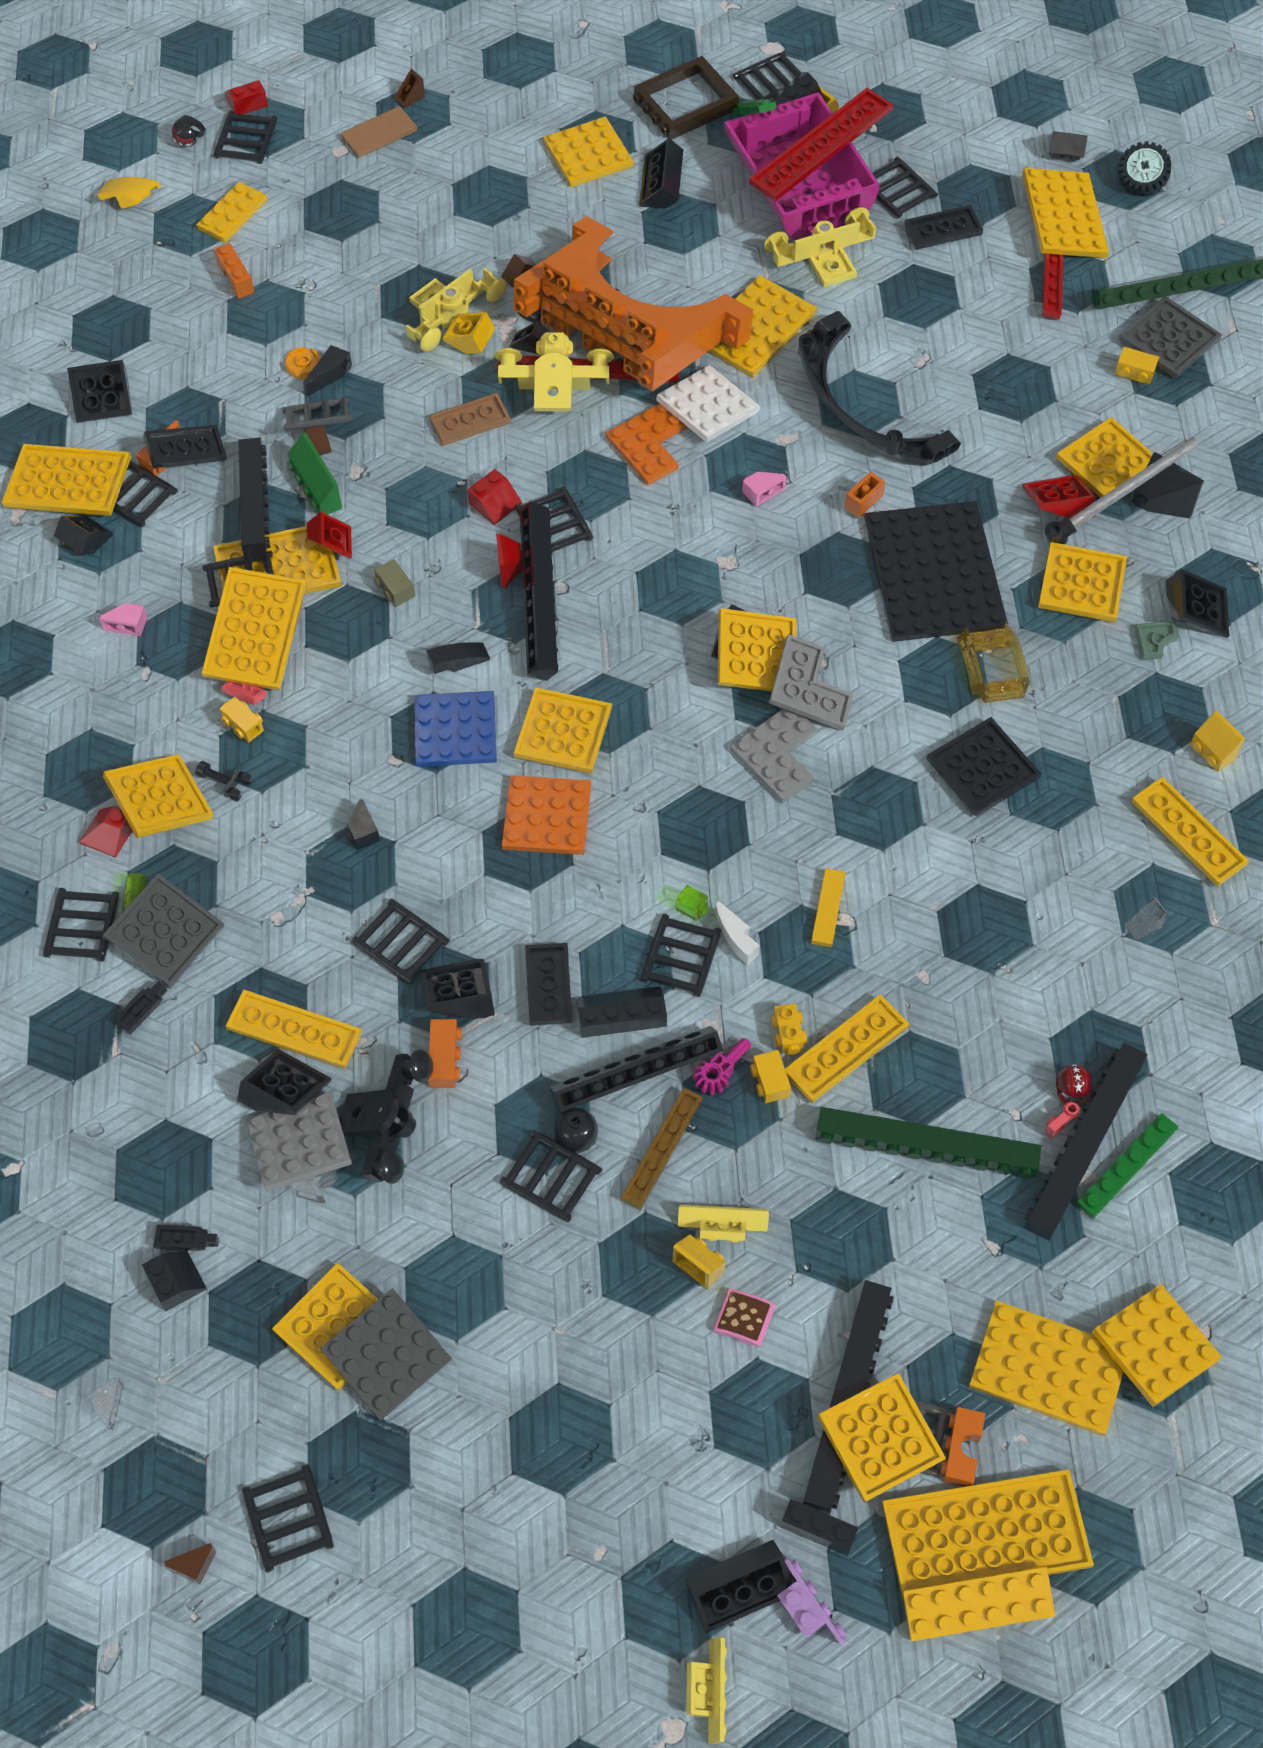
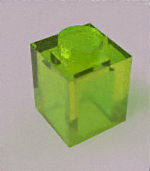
(692, 903)

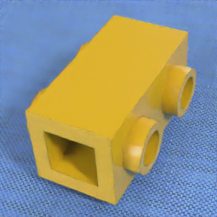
(241, 719)
(789, 1032)

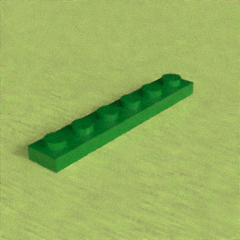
(754, 107)
(1127, 1166)

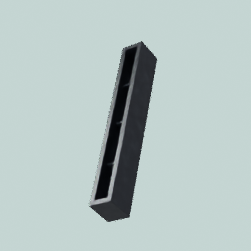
(253, 499)

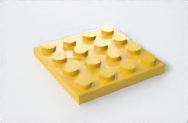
(588, 151)
(1105, 457)
(1082, 582)
(751, 648)
(563, 730)
(158, 795)
(321, 1316)
(1157, 1345)
(881, 1437)

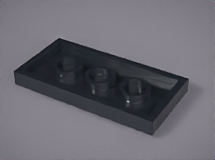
(943, 227)
(184, 446)
(548, 984)

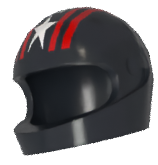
(184, 134)

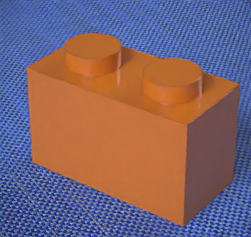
(864, 494)

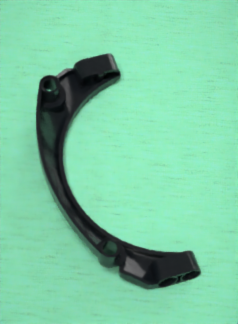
(815, 351)

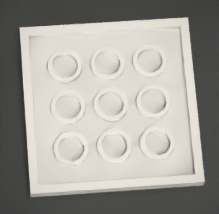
(708, 403)

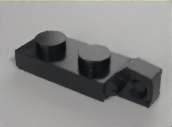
(140, 1007)
(184, 1238)

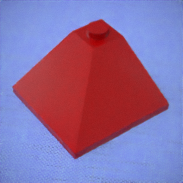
(1060, 495)

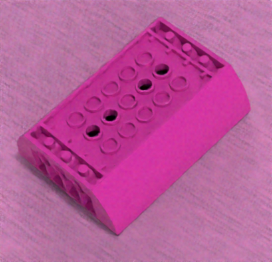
(833, 188)

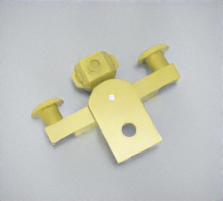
(553, 371)

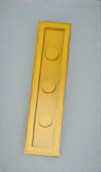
(828, 907)

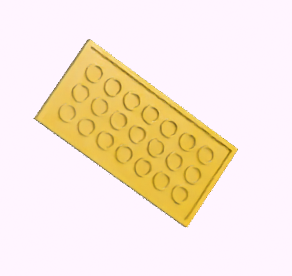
(987, 1530)

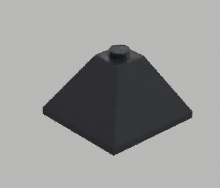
(100, 391)
(1169, 492)
(1199, 601)
(459, 990)
(281, 1085)

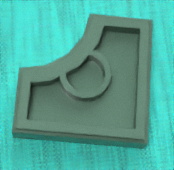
(1154, 637)

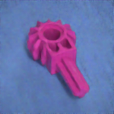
(720, 1066)

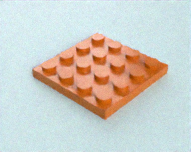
(546, 815)

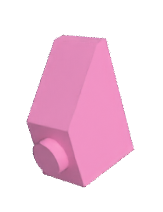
(763, 486)
(125, 619)

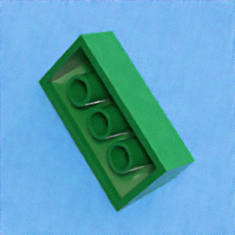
(314, 476)

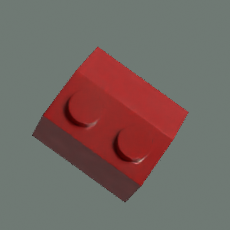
(247, 97)
(493, 496)

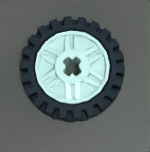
(1147, 157)

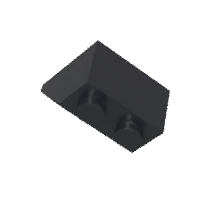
(1067, 144)
(81, 533)
(174, 1278)

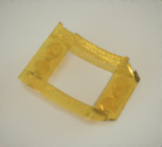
(988, 640)

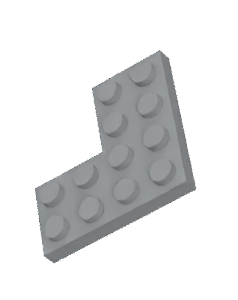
(798, 688)
(768, 754)

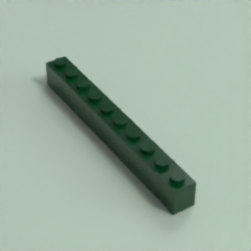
(1177, 283)
(928, 1142)

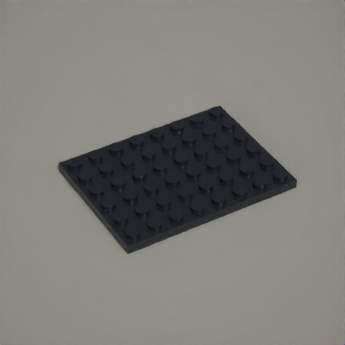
(935, 571)

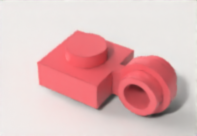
(1057, 1124)

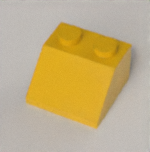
(470, 332)
(1217, 741)
(698, 1261)

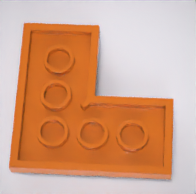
(640, 441)

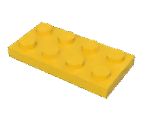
(231, 212)

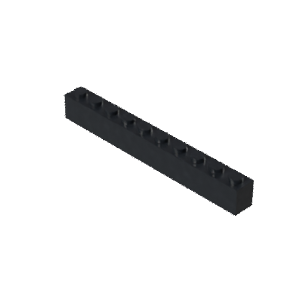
(538, 591)
(1085, 1142)
(851, 1381)

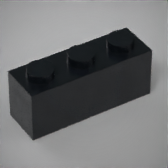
(819, 1527)

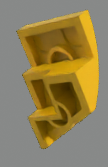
(128, 190)

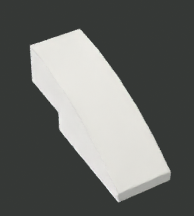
(736, 934)

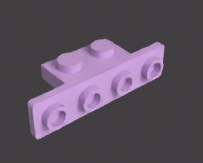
(806, 1608)

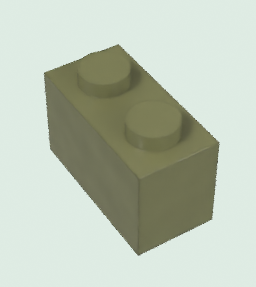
(394, 583)

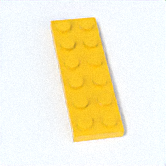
(1190, 831)
(294, 1029)
(846, 1048)
(978, 1603)

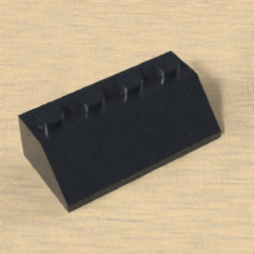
(799, 87)
(661, 175)
(621, 1012)
(738, 1585)

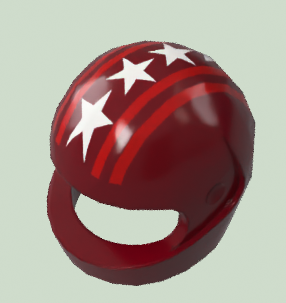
(1074, 1082)

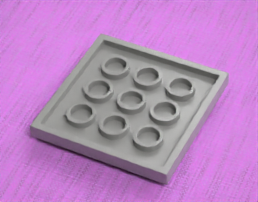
(298, 1144)

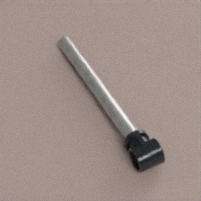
(1060, 531)

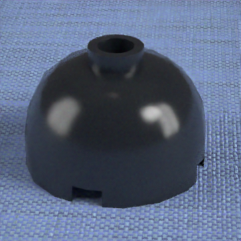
(576, 1129)

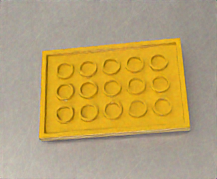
(1065, 213)
(774, 323)
(66, 479)
(292, 557)
(254, 628)
(1047, 1368)

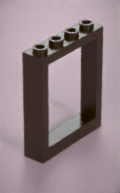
(694, 119)

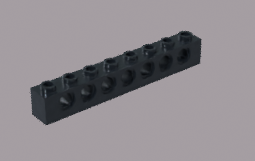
(636, 1068)

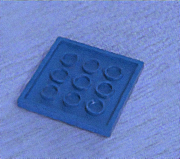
(455, 728)

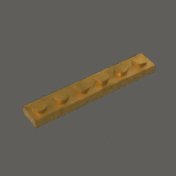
(661, 1149)

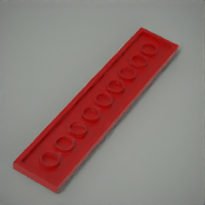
(820, 144)

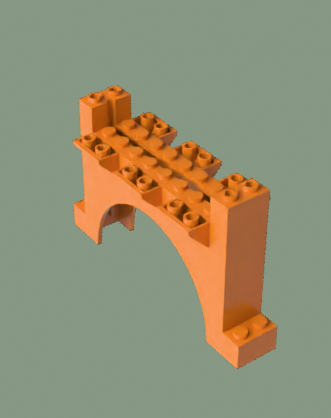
(651, 337)

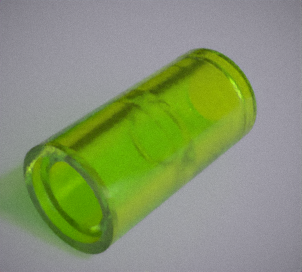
(133, 887)

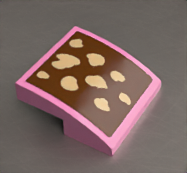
(744, 1317)

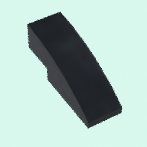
(457, 656)

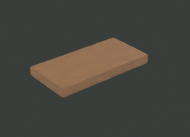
(379, 131)
(470, 419)

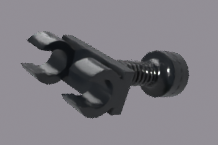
(204, 769)

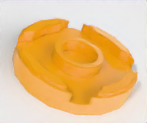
(301, 362)

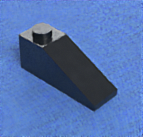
(328, 369)

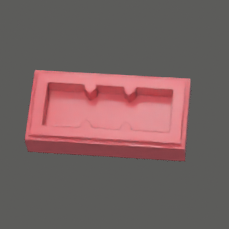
(244, 692)

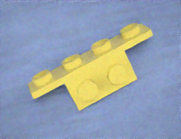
(723, 1222)
(707, 1690)

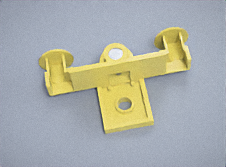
(825, 246)
(442, 303)

